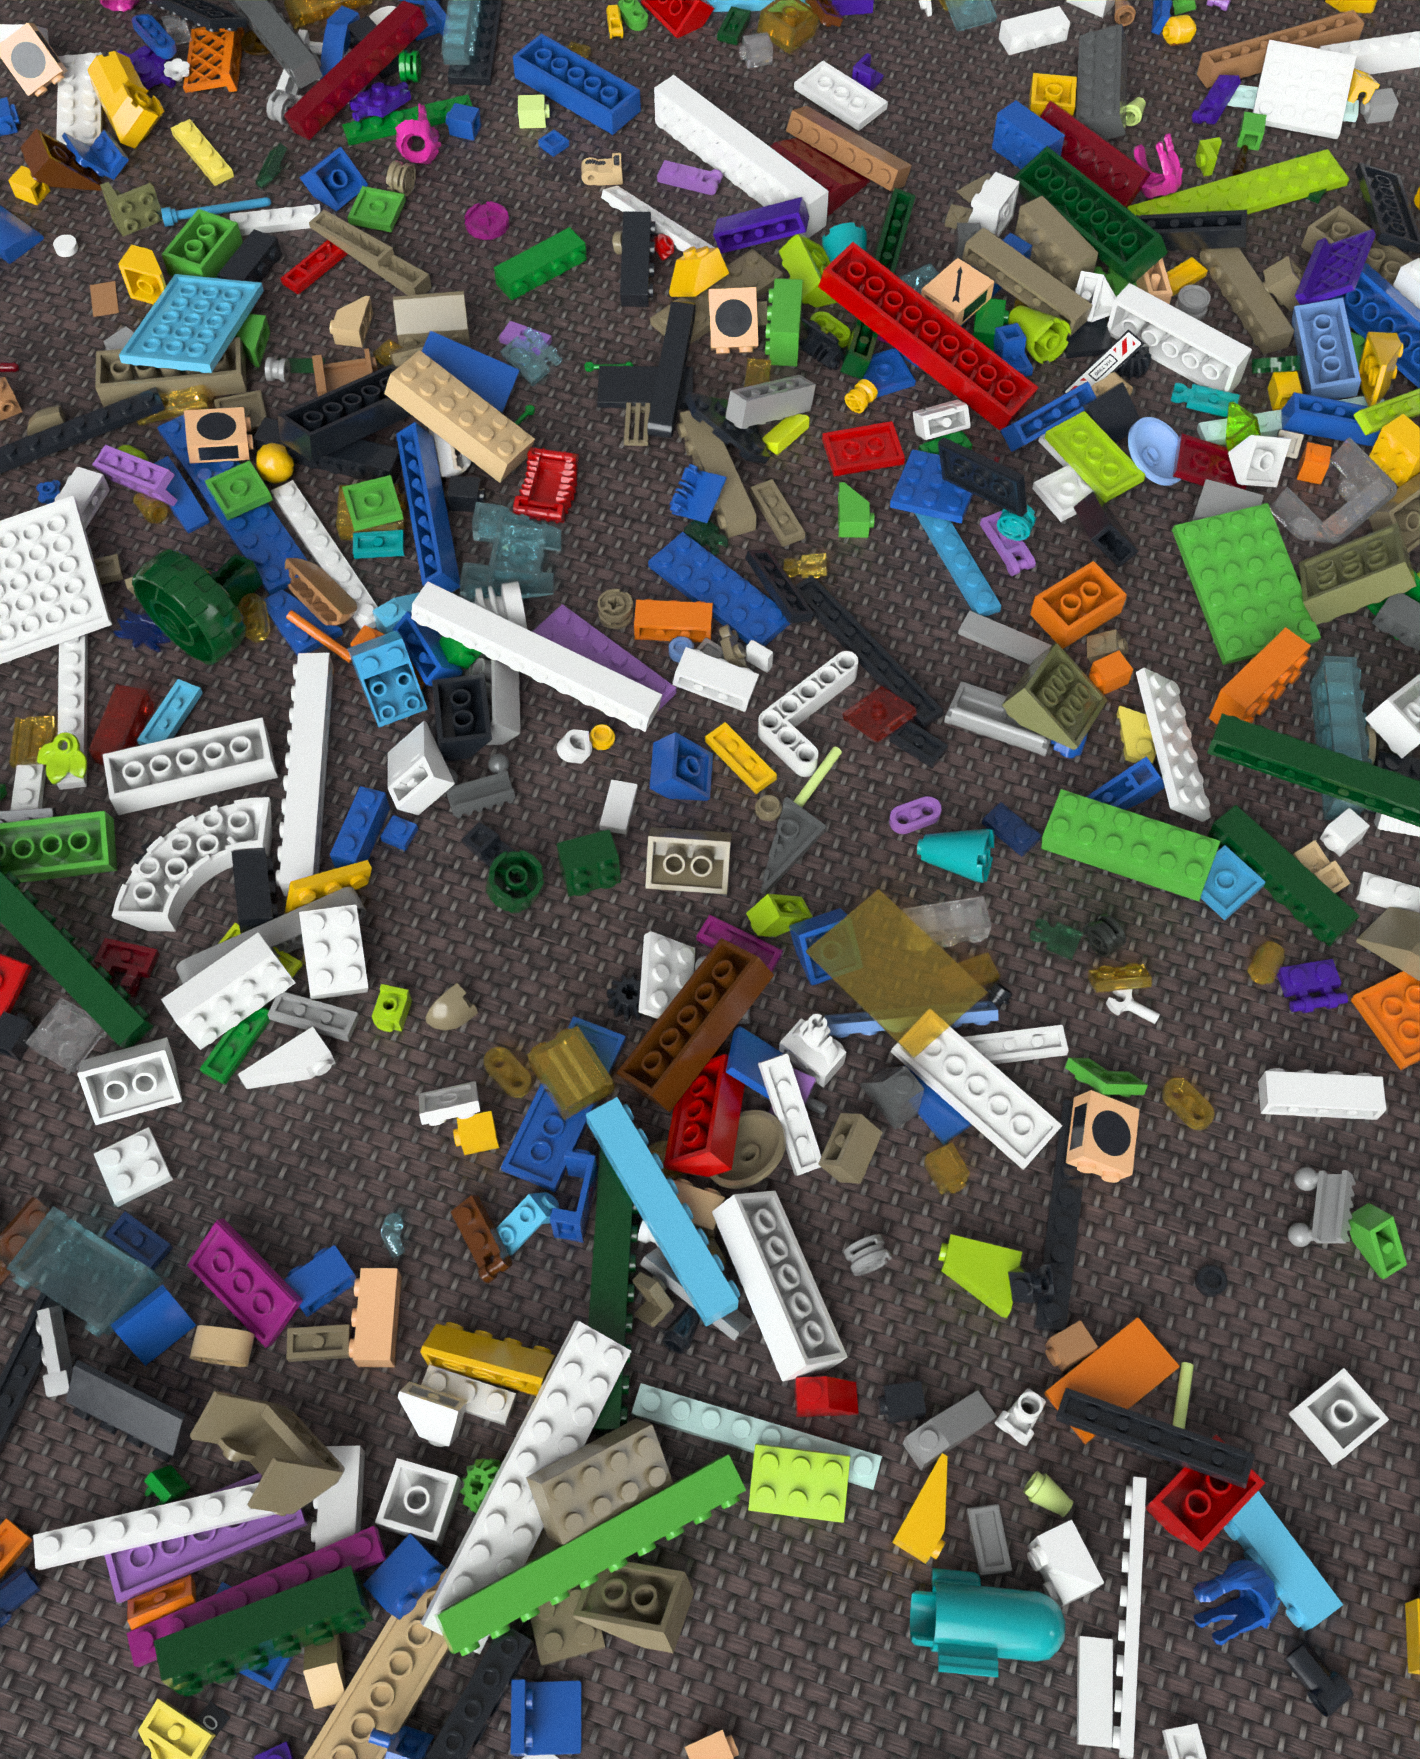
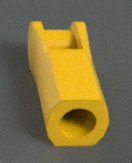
(614, 21)

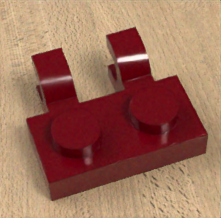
(129, 959)

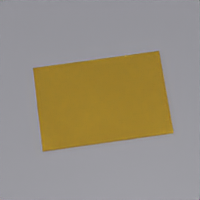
(896, 973)

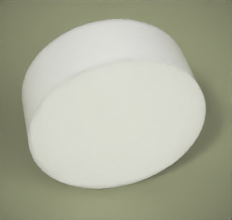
(65, 245)

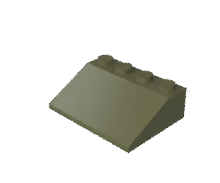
(1356, 574)
(1055, 699)

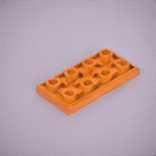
(1118, 1371)

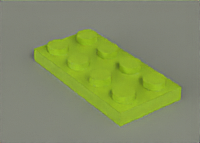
(1094, 456)

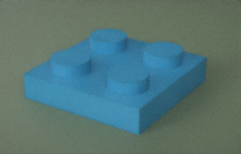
(1229, 883)

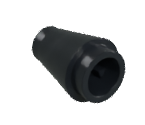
(682, 1331)

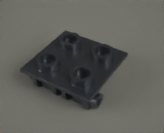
(821, 345)

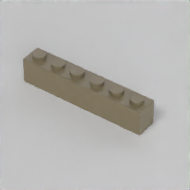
(1025, 279)
(1248, 298)
(711, 456)

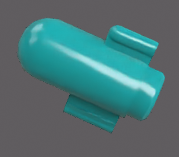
(981, 1623)

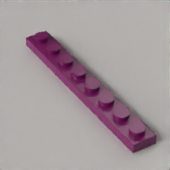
(357, 1550)

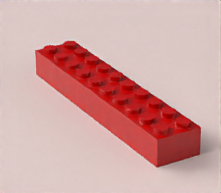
(927, 336)

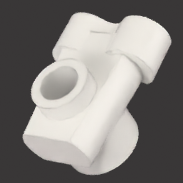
(1019, 1423)

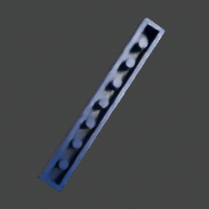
(427, 508)

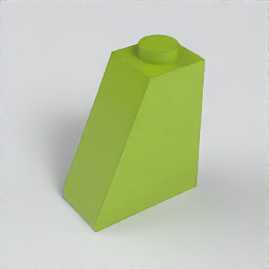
(981, 1270)

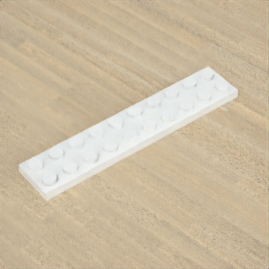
(553, 1428)

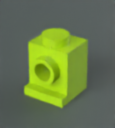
(399, 1001)

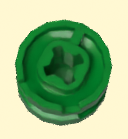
(410, 66)

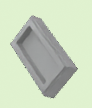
(988, 1540)

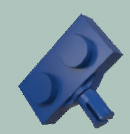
(405, 1744)

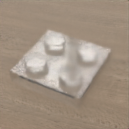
(66, 1035)

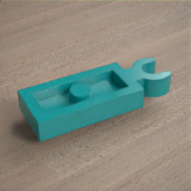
(1204, 398)

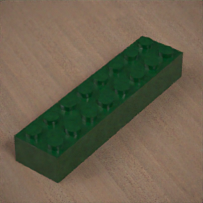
(1109, 227)

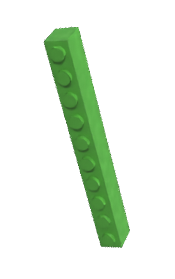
(584, 1557)

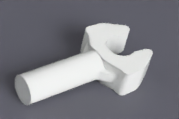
(1130, 1005)

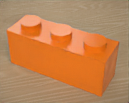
(672, 619)

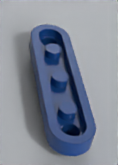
(154, 36)

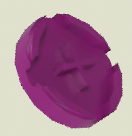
(487, 220)

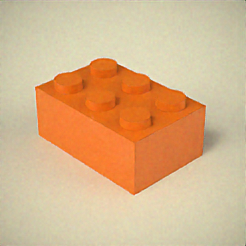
(1078, 604)

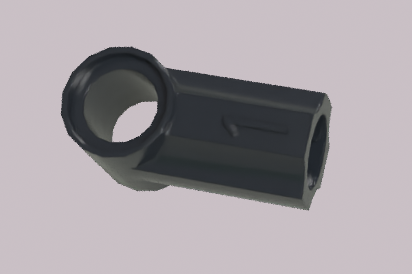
(1325, 1687)

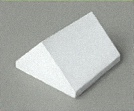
(1259, 460)

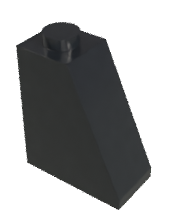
(1105, 529)

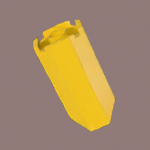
(124, 98)

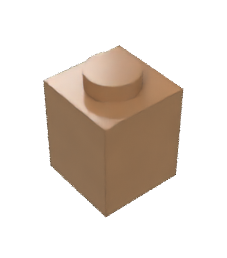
(1070, 1346)

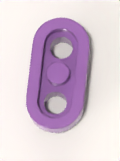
(913, 814)

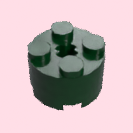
(507, 868)

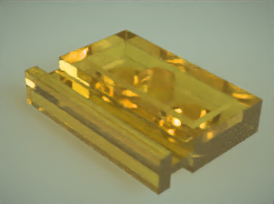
(30, 737)

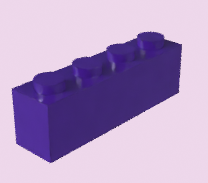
(761, 225)

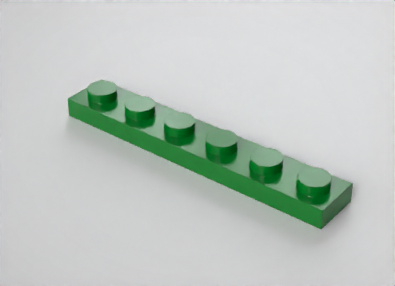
(379, 127)

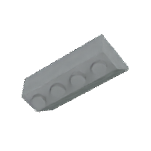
(502, 697)

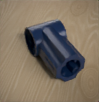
(15, 1592)

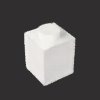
(1344, 832)

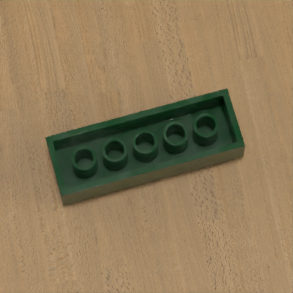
(263, 1632)

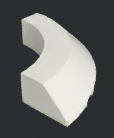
(188, 859)

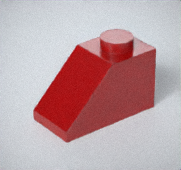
(825, 1397)

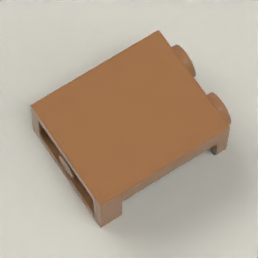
(341, 373)

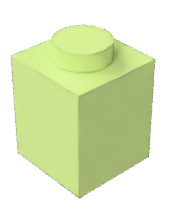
(532, 111)

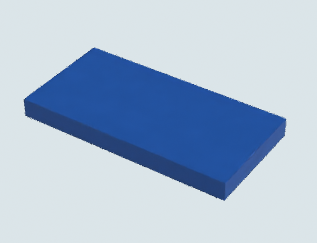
(479, 372)

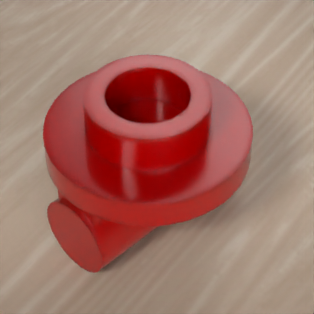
(663, 246)

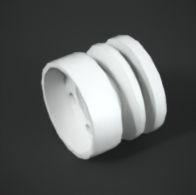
(507, 605)

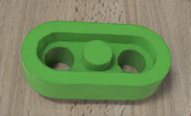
(633, 14)

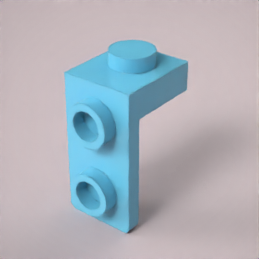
(526, 1219)

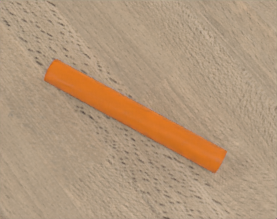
(319, 635)

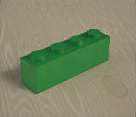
(540, 263)

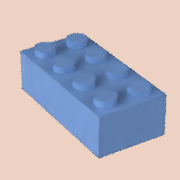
(1326, 349)

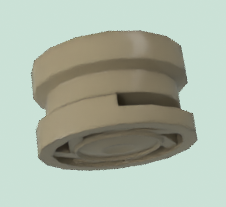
(401, 177)
(615, 608)

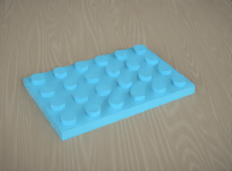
(192, 323)

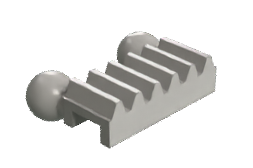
(1331, 1207)

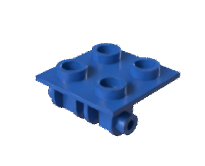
(698, 494)

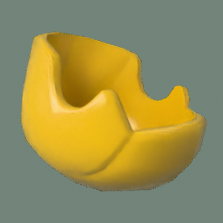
(274, 463)

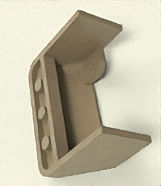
(278, 1445)

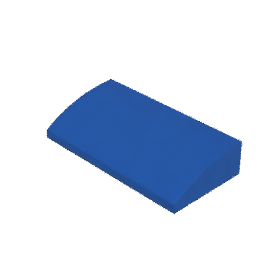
(15, 236)

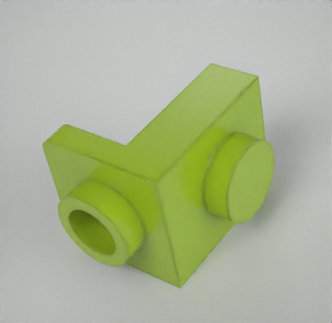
(1207, 155)

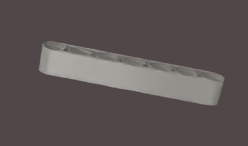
(280, 932)

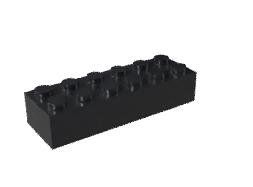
(340, 416)

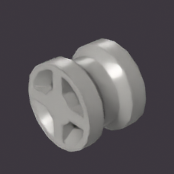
(277, 369)

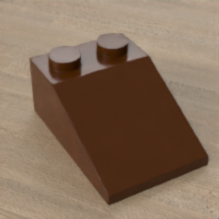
(56, 165)

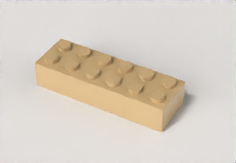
(459, 416)

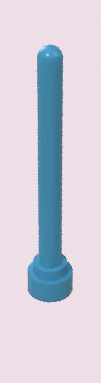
(172, 216)

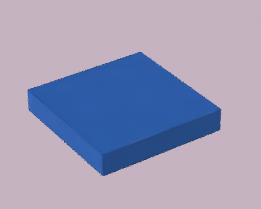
(889, 372)
(744, 1057)
(153, 1325)

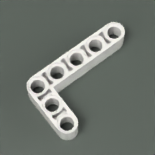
(802, 708)

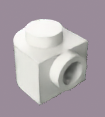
(575, 746)

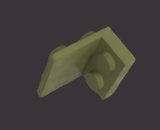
(133, 208)

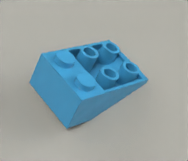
(387, 678)

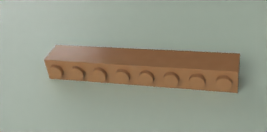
(1248, 56)

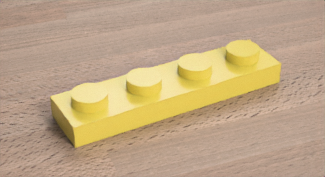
(202, 152)

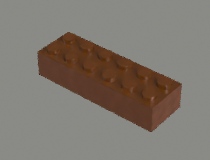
(695, 1024)

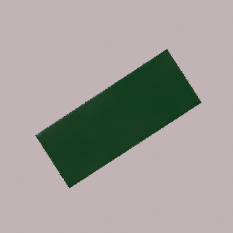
(301, 365)

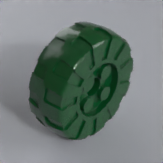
(189, 606)

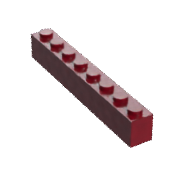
(356, 70)

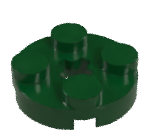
(1276, 364)

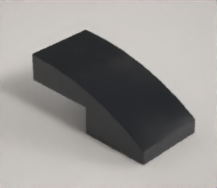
(485, 843)

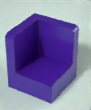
(864, 74)

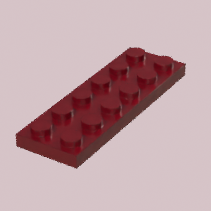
(1096, 157)

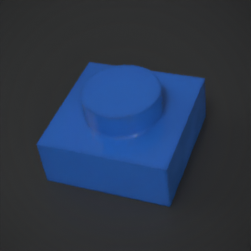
(399, 832)

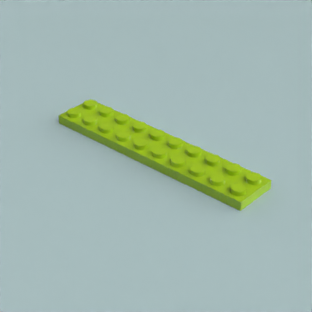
(1254, 189)

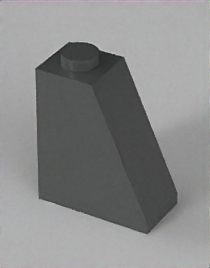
(894, 1094)

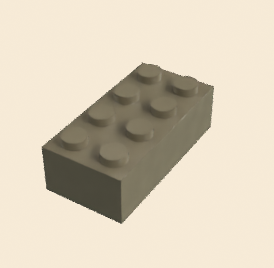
(1055, 242)
(599, 1481)

